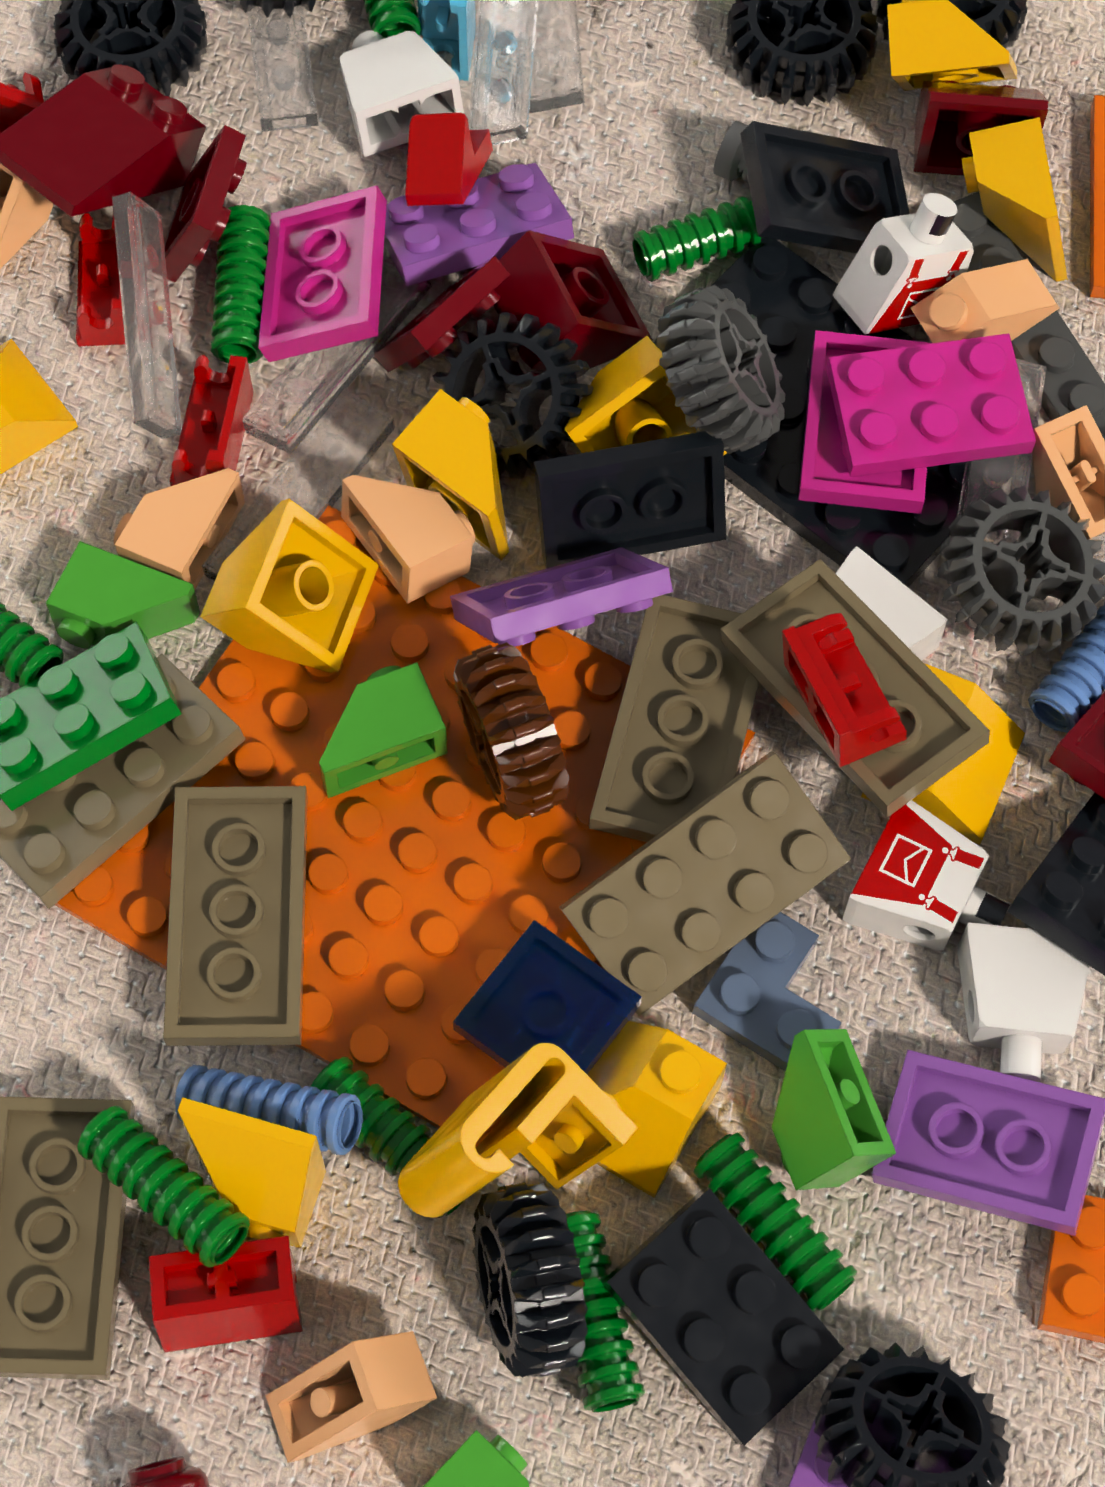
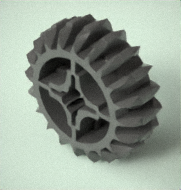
(721, 368)
(1052, 559)

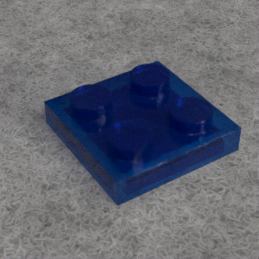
(547, 996)

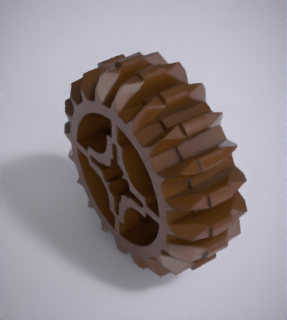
(511, 730)

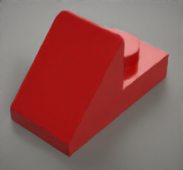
(444, 158)

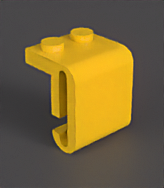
(547, 1115)

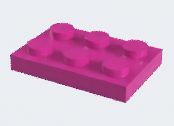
(323, 274)
(930, 405)
(824, 464)

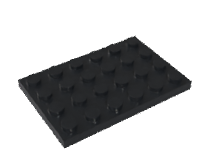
(789, 306)

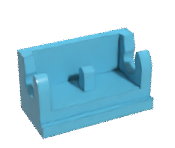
(450, 28)

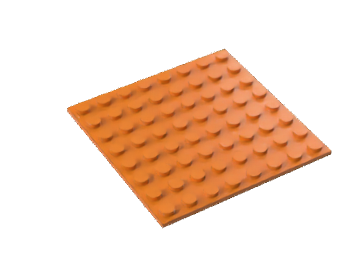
(408, 876)

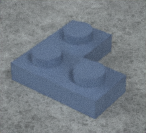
(751, 994)

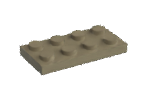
(676, 721)
(936, 721)
(91, 815)
(706, 881)
(236, 916)
(56, 1242)

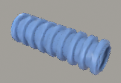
(1074, 680)
(322, 1113)

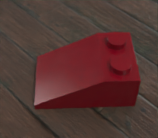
(103, 140)

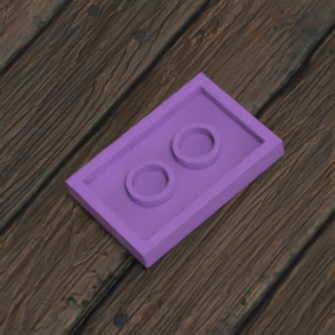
(496, 214)
(562, 596)
(992, 1141)

